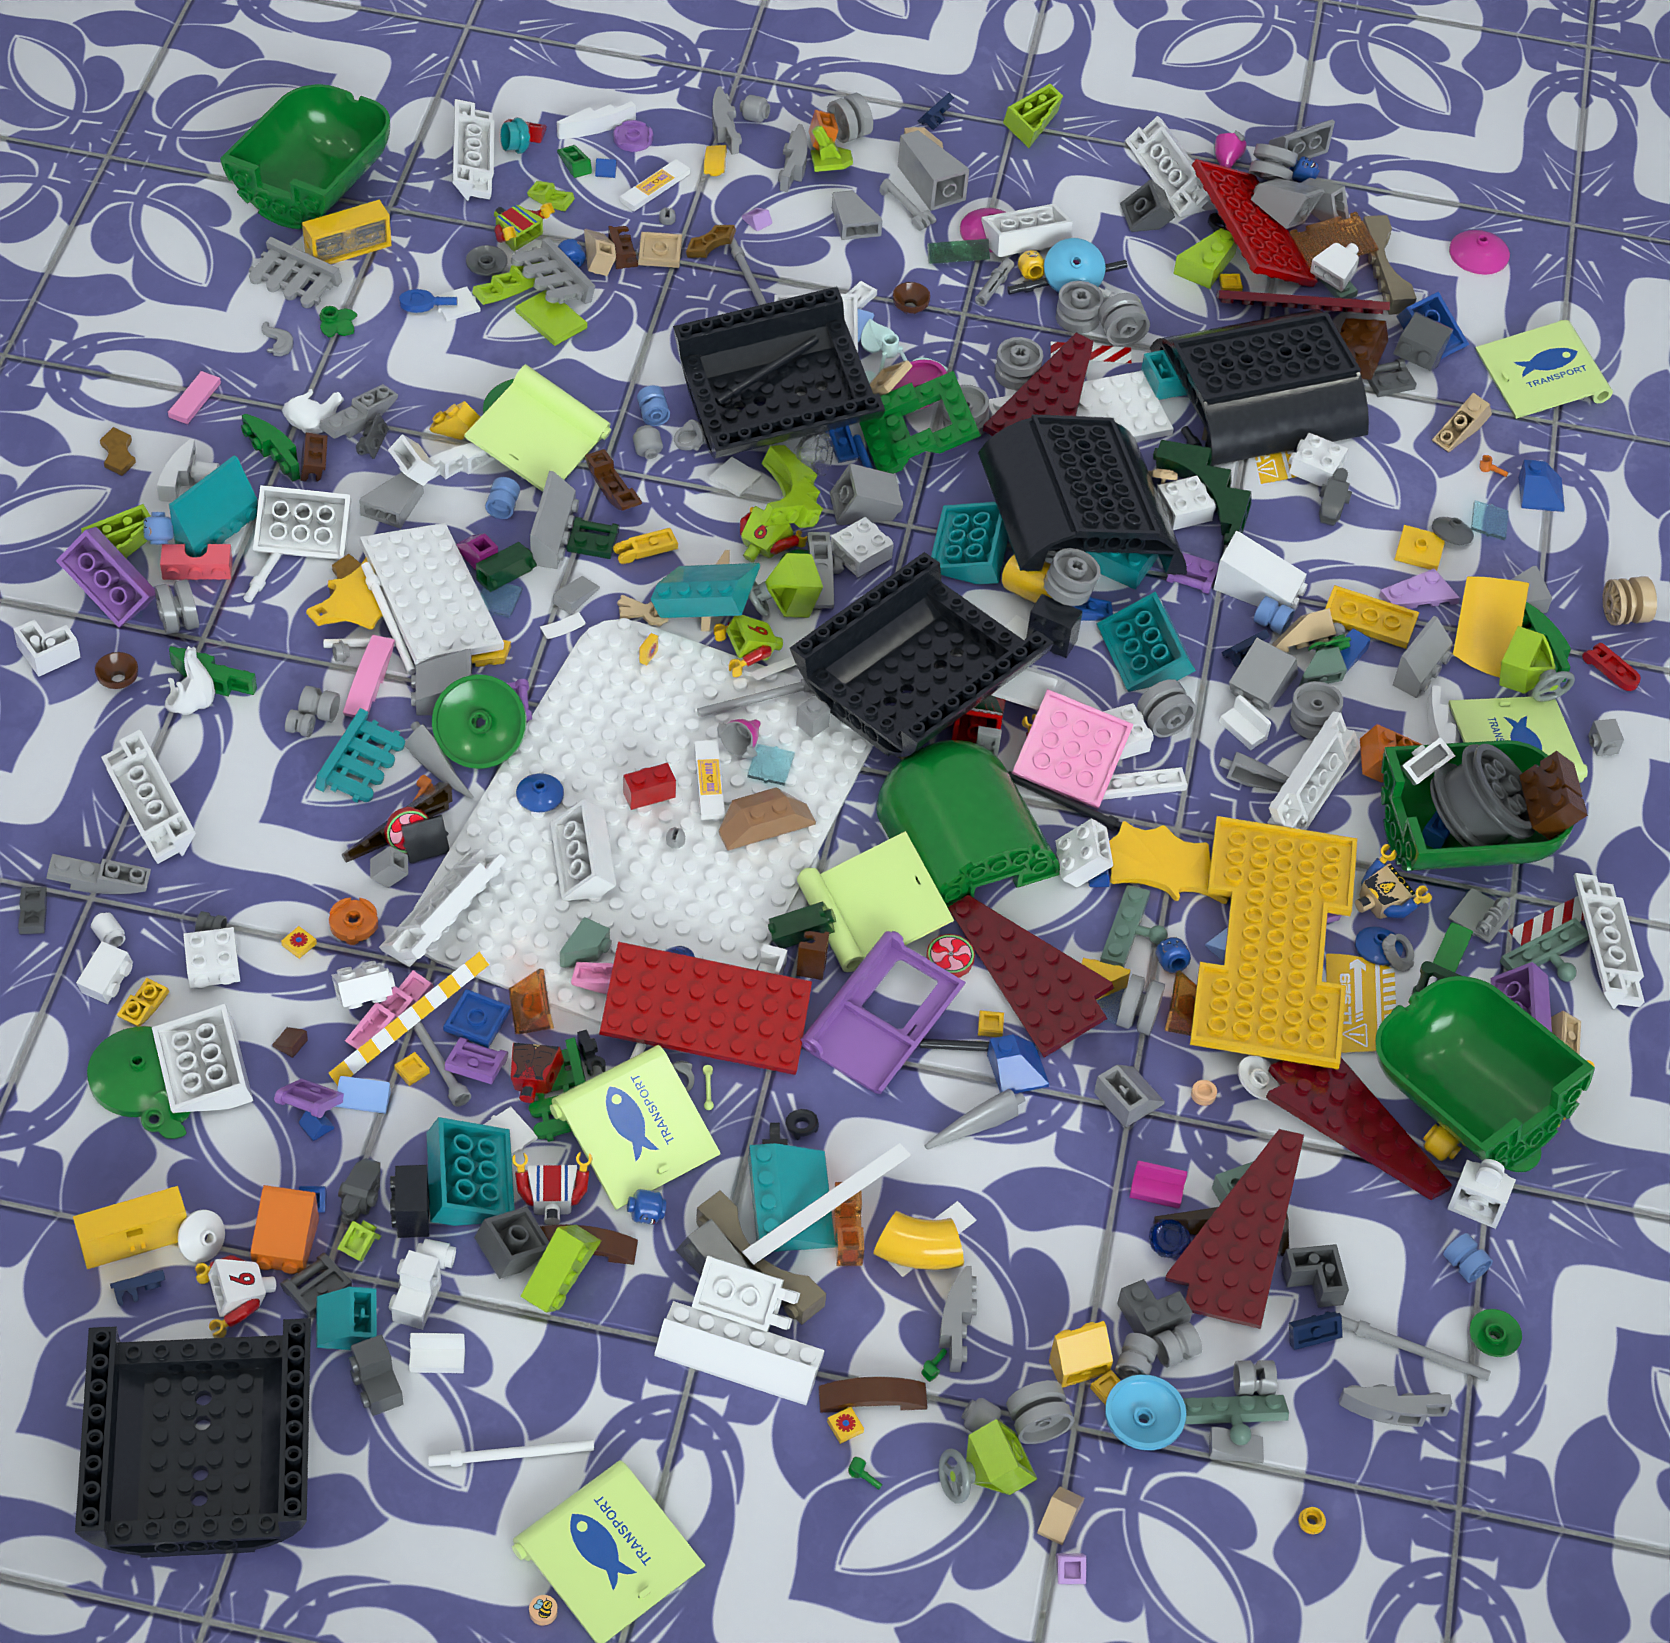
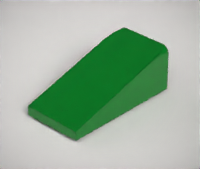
(575, 161)
(1453, 946)

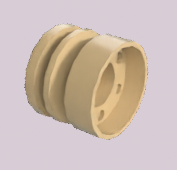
(1629, 600)

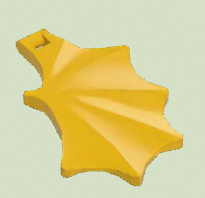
(349, 602)
(1161, 861)

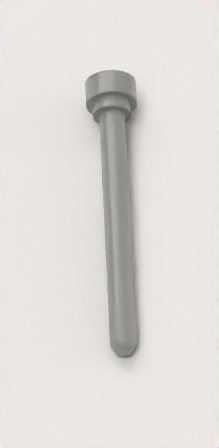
(458, 1093)

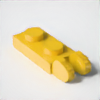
(645, 545)

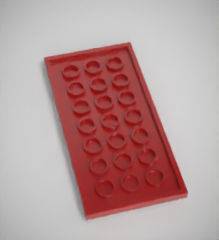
(1259, 237)
(706, 1008)

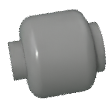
(755, 108)
(647, 441)
(979, 1414)

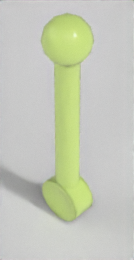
(707, 1071)

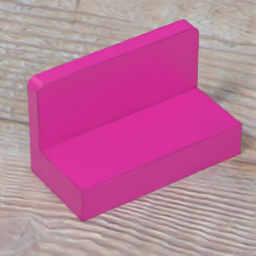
(1158, 1184)

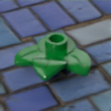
(337, 321)
(1338, 641)
(169, 1123)

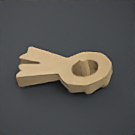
(1163, 474)
(634, 609)

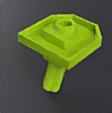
(829, 155)

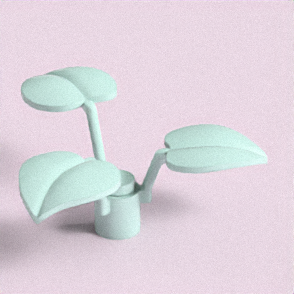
(877, 338)

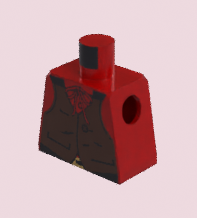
(534, 1069)

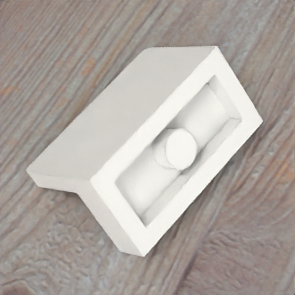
(1246, 723)
(437, 1353)

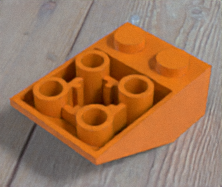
(1373, 747)

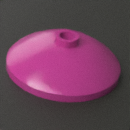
(971, 225)
(1479, 252)
(921, 373)

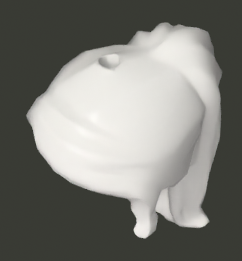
(307, 413)
(194, 691)

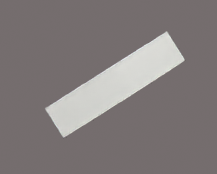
(593, 122)
(463, 457)
(1438, 717)

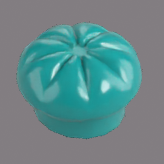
(515, 136)

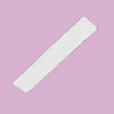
(773, 668)

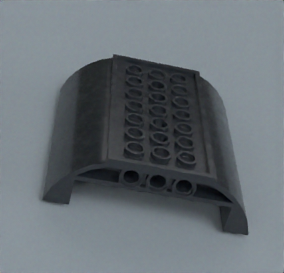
(741, 342)
(1272, 397)
(1048, 495)
(894, 644)
(145, 1444)

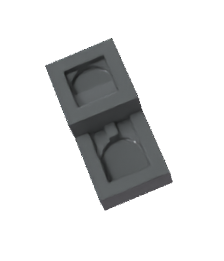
(32, 910)

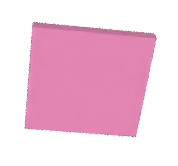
(1072, 749)

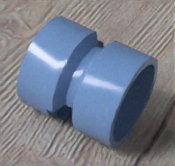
(653, 405)
(502, 498)
(1274, 615)
(1471, 1261)

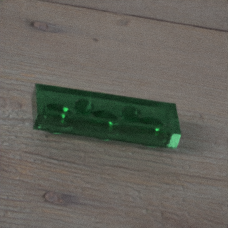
(958, 251)

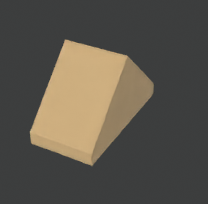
(1060, 1515)

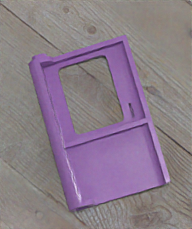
(860, 1041)

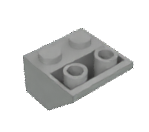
(1126, 1094)

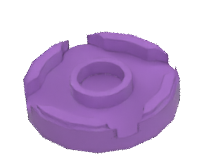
(633, 136)

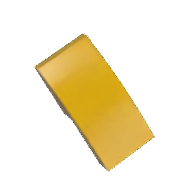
(715, 160)
(145, 1002)

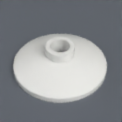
(1255, 1076)
(193, 1232)

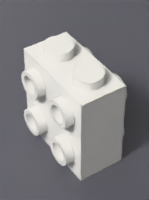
(1317, 459)
(1186, 502)
(862, 546)
(1140, 736)
(1084, 853)
(211, 957)
(363, 984)

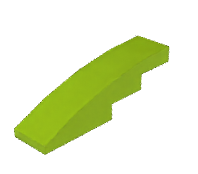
(504, 286)

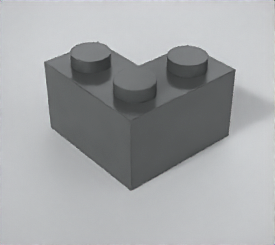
(1321, 1269)
(1151, 1315)
(374, 1372)

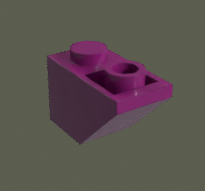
(477, 548)

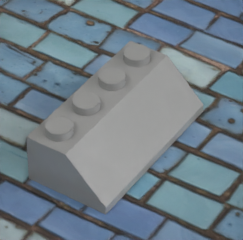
(553, 522)

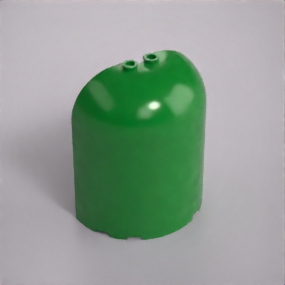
(307, 152)
(1412, 807)
(964, 819)
(1482, 1068)

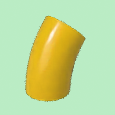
(1024, 583)
(920, 1243)

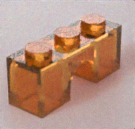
(848, 1231)

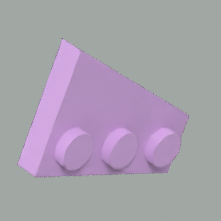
(1420, 590)

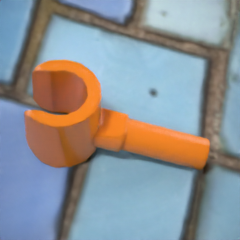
(1486, 465)
(424, 783)

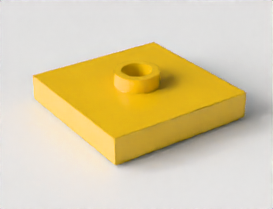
(1419, 548)

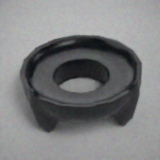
(1215, 218)
(805, 1116)

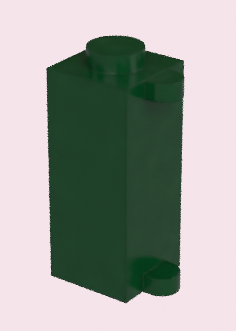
(504, 566)
(790, 927)

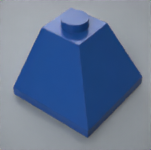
(1540, 487)
(1016, 1064)

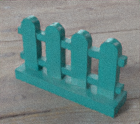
(350, 764)

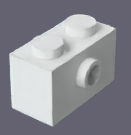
(412, 460)
(1426, 760)
(105, 972)

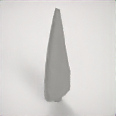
(429, 754)
(1253, 773)
(983, 1117)

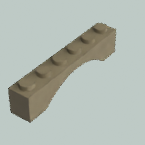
(1390, 284)
(725, 1216)

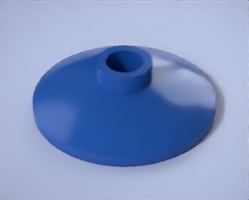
(541, 799)
(1369, 944)

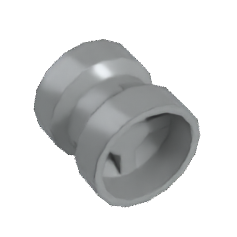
(300, 723)

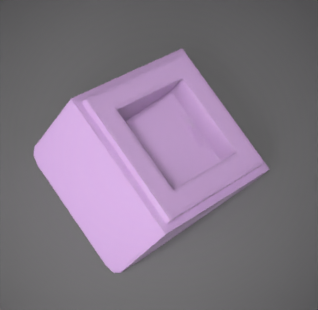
(758, 218)
(1071, 1568)

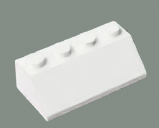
(1026, 229)
(583, 852)

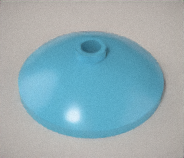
(1060, 267)
(1147, 1399)

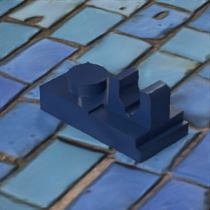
(934, 114)
(1242, 648)
(148, 1280)
(1315, 1330)

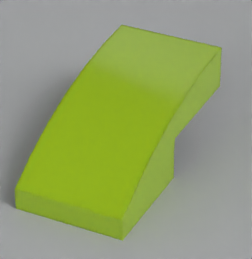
(546, 193)

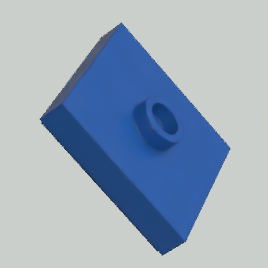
(477, 1018)

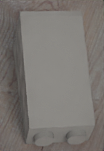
(932, 171)

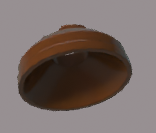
(911, 293)
(116, 664)

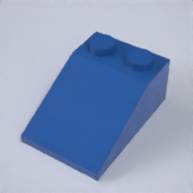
(1437, 310)

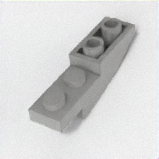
(723, 121)
(795, 159)
(363, 408)
(821, 550)
(102, 878)
(956, 1317)
(1385, 1406)

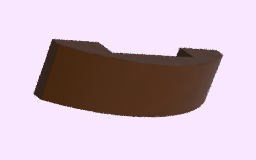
(610, 482)
(614, 1245)
(872, 1392)

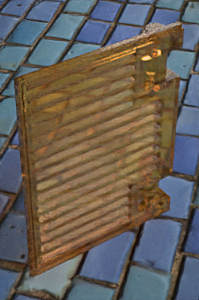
(1336, 230)

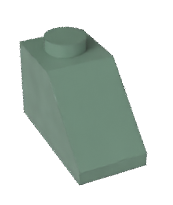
(1325, 667)
(585, 943)

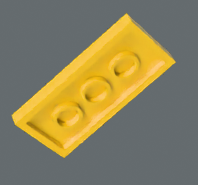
(1372, 616)

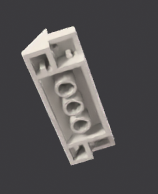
(473, 150)
(1169, 167)
(1028, 687)
(1315, 775)
(149, 797)
(442, 906)
(1611, 941)
(739, 1353)

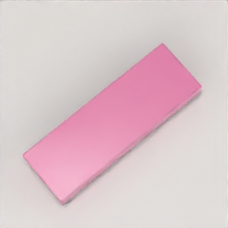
(194, 397)

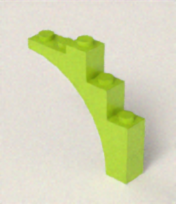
(798, 490)

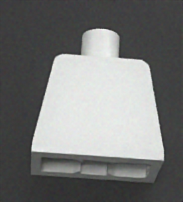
(1336, 265)

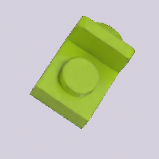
(358, 1239)

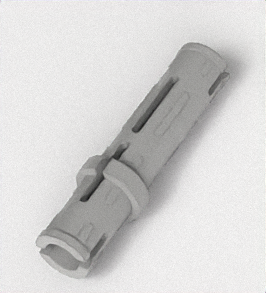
(998, 276)

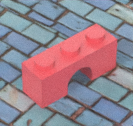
(212, 565)

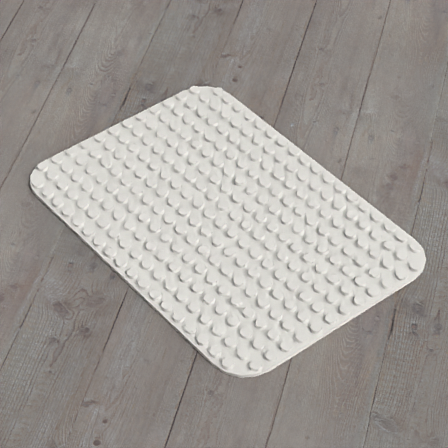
(588, 731)

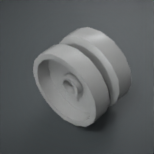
(852, 117)
(1272, 162)
(1079, 307)
(1123, 319)
(1017, 362)
(978, 405)
(1072, 577)
(176, 606)
(1313, 706)
(1167, 708)
(1137, 1003)
(1040, 1412)

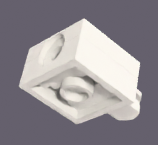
(1482, 1192)

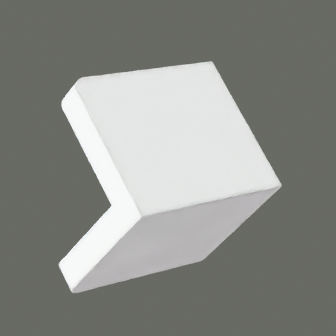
(773, 959)

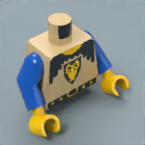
(1387, 892)

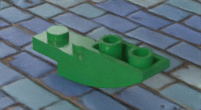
(272, 442)
(1538, 622)
(224, 678)

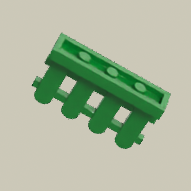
(564, 1081)

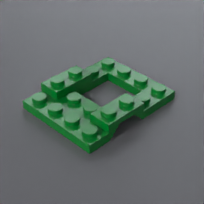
(889, 436)

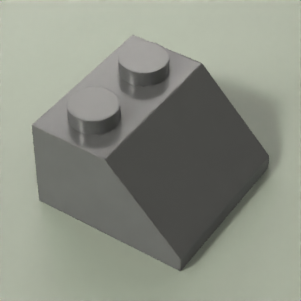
(1147, 208)
(1423, 342)
(511, 1241)

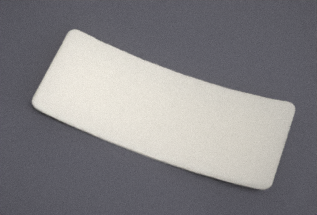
(563, 626)

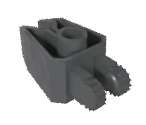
(1334, 497)
(360, 1190)

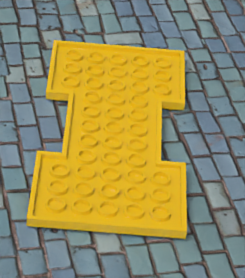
(1271, 985)

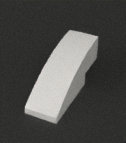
(177, 472)

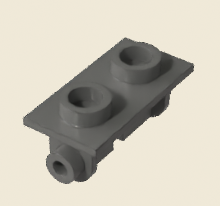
(373, 436)

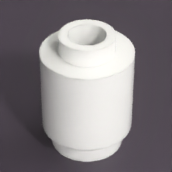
(202, 469)
(108, 929)
(438, 1250)

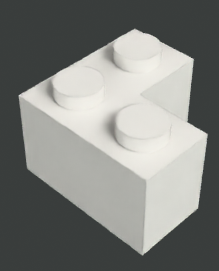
(47, 650)
(418, 1289)

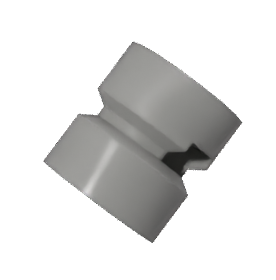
(323, 704)
(1178, 1344)
(1136, 1355)
(1245, 1377)

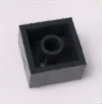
(1055, 622)
(410, 1201)

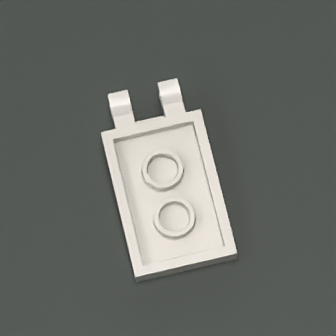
(743, 1295)

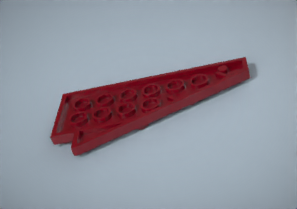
(1237, 1248)

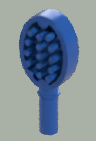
(422, 300)

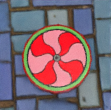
(393, 830)
(952, 954)

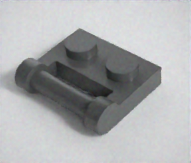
(1392, 382)
(329, 1281)

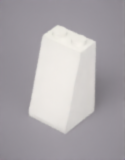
(1253, 572)

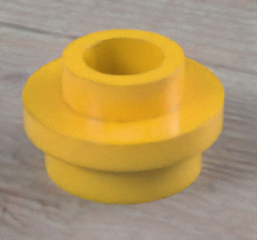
(1314, 1514)

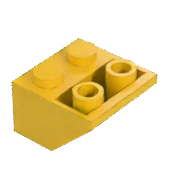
(1081, 1354)

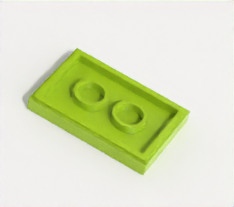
(551, 320)

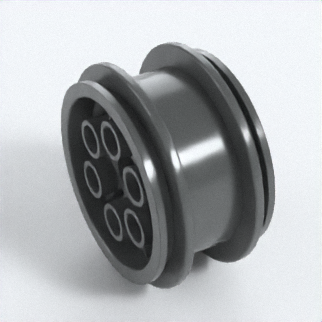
(1481, 798)

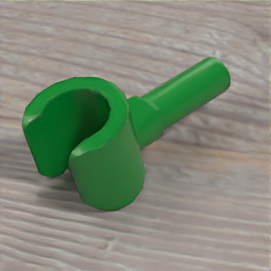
(930, 1370)
(856, 1470)

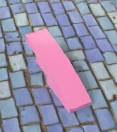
(369, 675)
(592, 976)
(382, 1014)

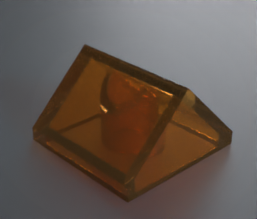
(531, 1004)
(1181, 1005)

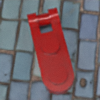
(1612, 667)

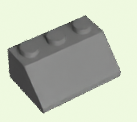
(1308, 141)
(1423, 659)

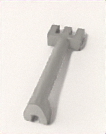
(920, 219)

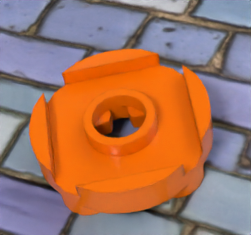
(356, 931)

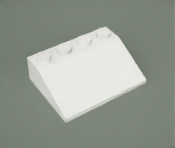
(302, 522)
(202, 1062)

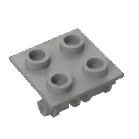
(1482, 914)

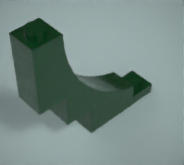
(1193, 460)

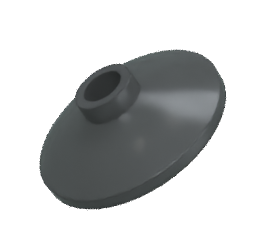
(486, 260)
(1452, 530)

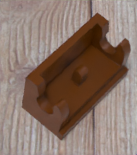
(623, 247)
(313, 456)
(813, 956)

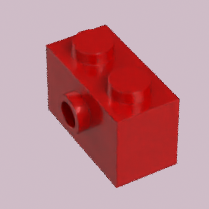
(649, 786)

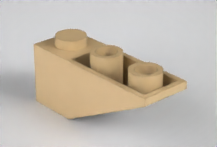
(599, 252)
(1463, 423)
(1306, 628)

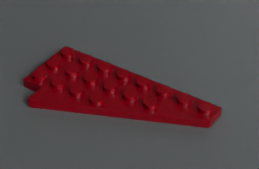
(1308, 302)
(1051, 390)
(1042, 984)
(1351, 1115)

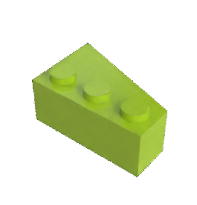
(1033, 113)
(1206, 258)
(124, 529)
(560, 1267)

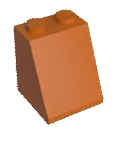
(284, 1229)

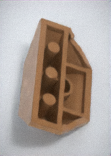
(763, 817)

